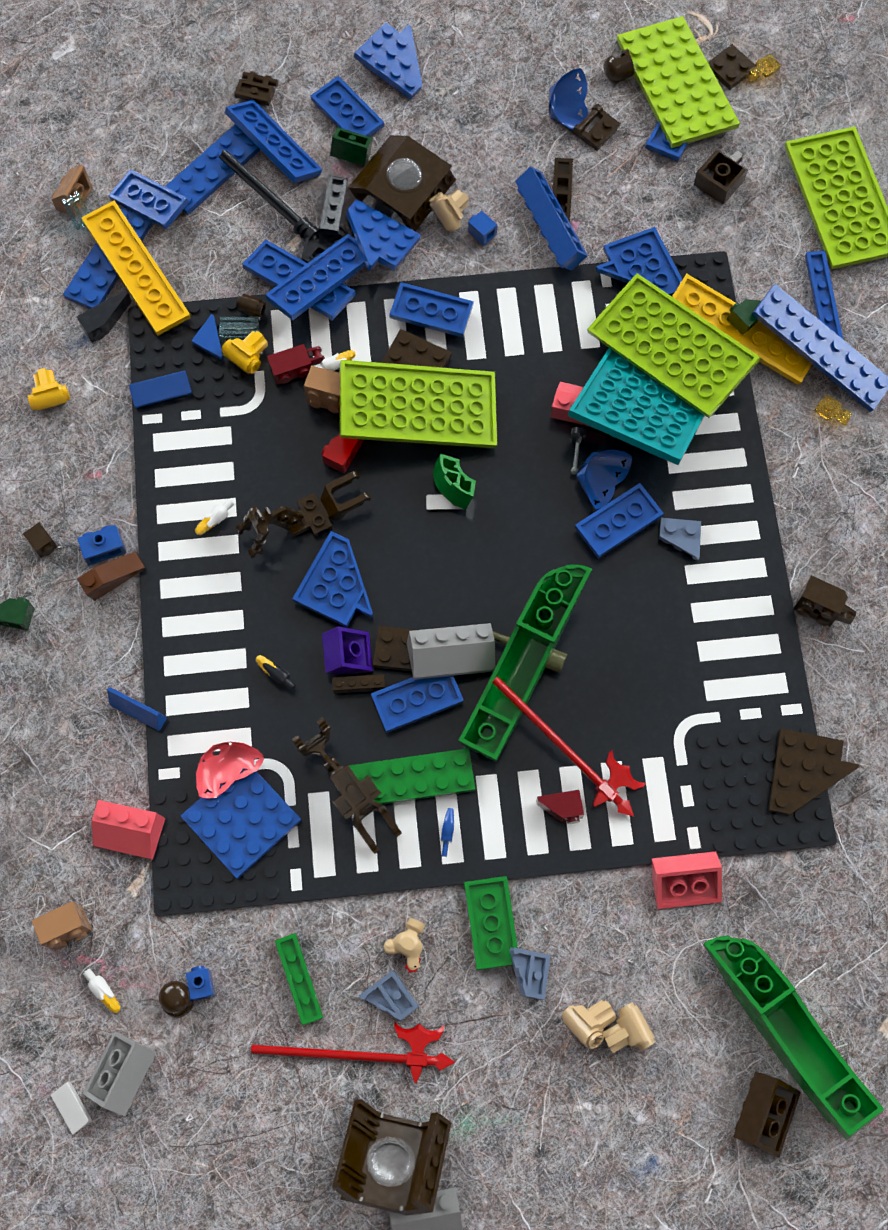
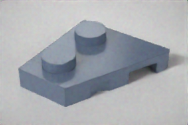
(682, 534)
(531, 972)
(391, 996)

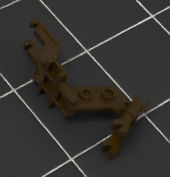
(313, 514)
(355, 795)

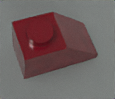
(563, 806)

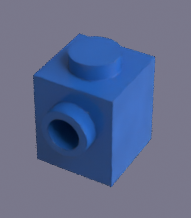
(482, 228)
(200, 983)

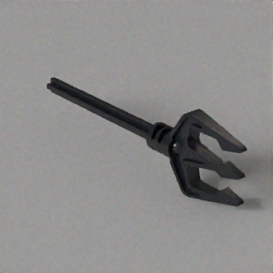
(314, 241)

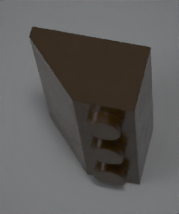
(767, 1114)

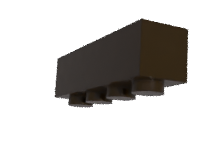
(358, 683)

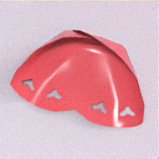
(225, 767)

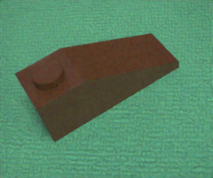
(110, 575)

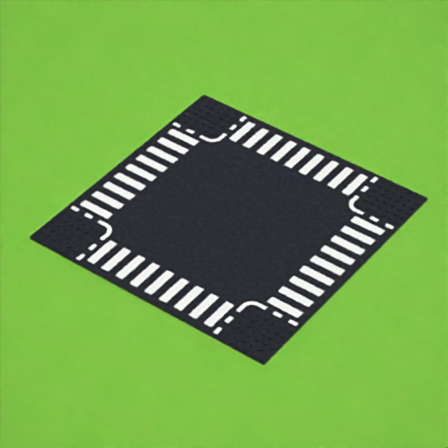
(665, 653)

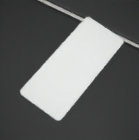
(439, 502)

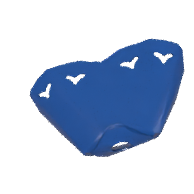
(567, 101)
(599, 474)

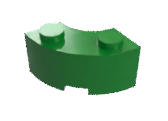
(453, 481)

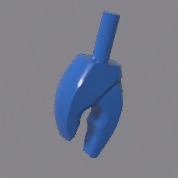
(447, 830)

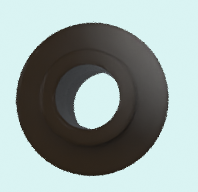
(250, 305)

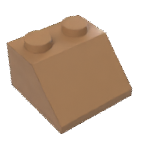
(74, 180)

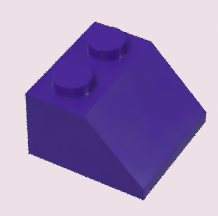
(347, 651)

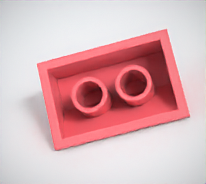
(564, 399)
(126, 829)
(687, 880)

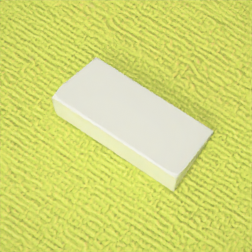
(71, 1107)

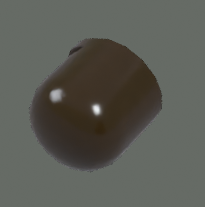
(619, 68)
(174, 998)

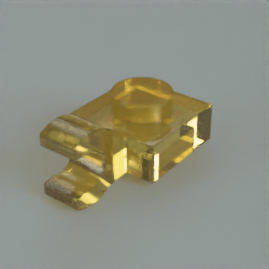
(765, 66)
(831, 408)

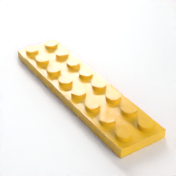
(136, 268)
(759, 339)

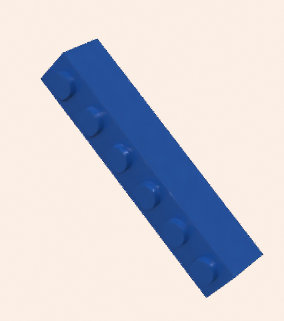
(550, 218)

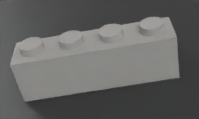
(451, 651)

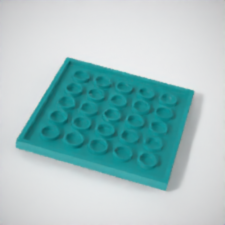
(636, 409)

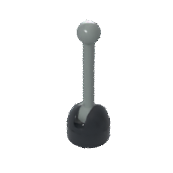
(578, 436)

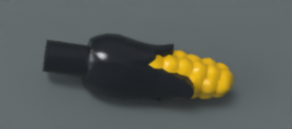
(275, 672)

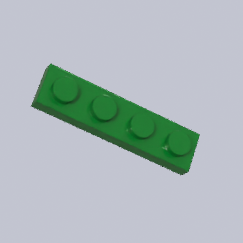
(299, 979)

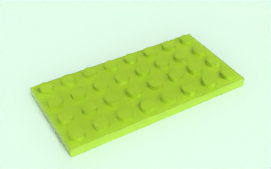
(678, 82)
(841, 196)
(673, 345)
(417, 404)

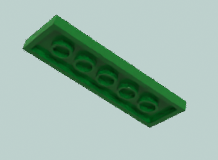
(419, 776)

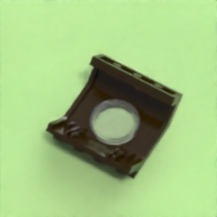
(404, 179)
(391, 1161)

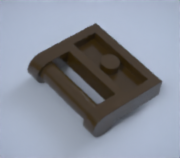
(601, 131)

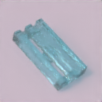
(71, 200)
(239, 324)

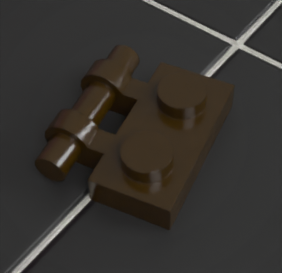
(250, 90)

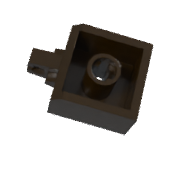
(721, 175)
(824, 603)

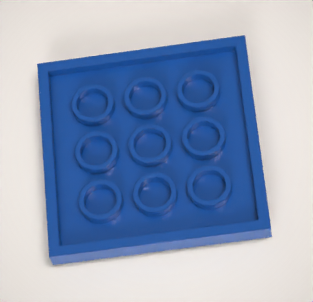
(242, 822)

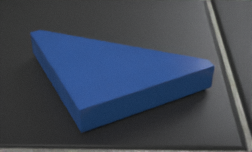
(208, 338)

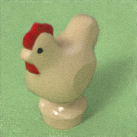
(407, 944)

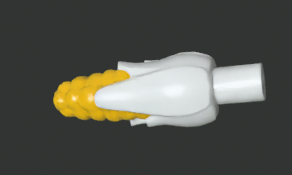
(333, 362)
(214, 517)
(102, 991)

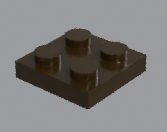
(731, 66)
(392, 649)

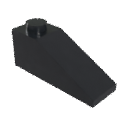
(102, 317)

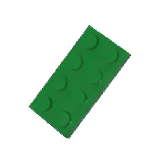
(491, 922)

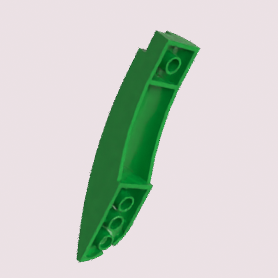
(524, 658)

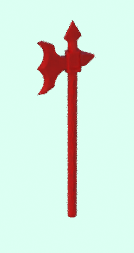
(619, 774)
(417, 1037)

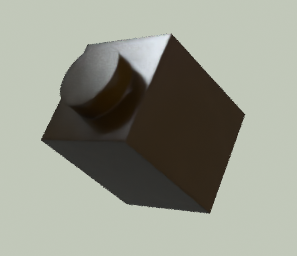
(40, 540)

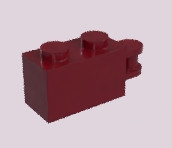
(294, 362)

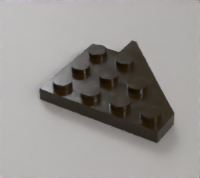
(413, 350)
(805, 769)

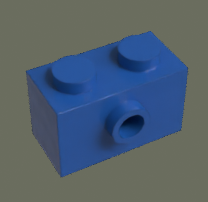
(101, 545)

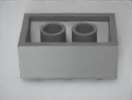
(119, 1073)
(444, 1216)

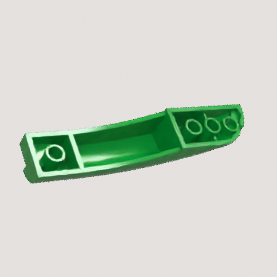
(794, 1034)

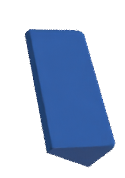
(160, 389)
(135, 709)

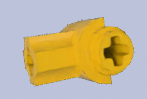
(246, 352)
(47, 391)

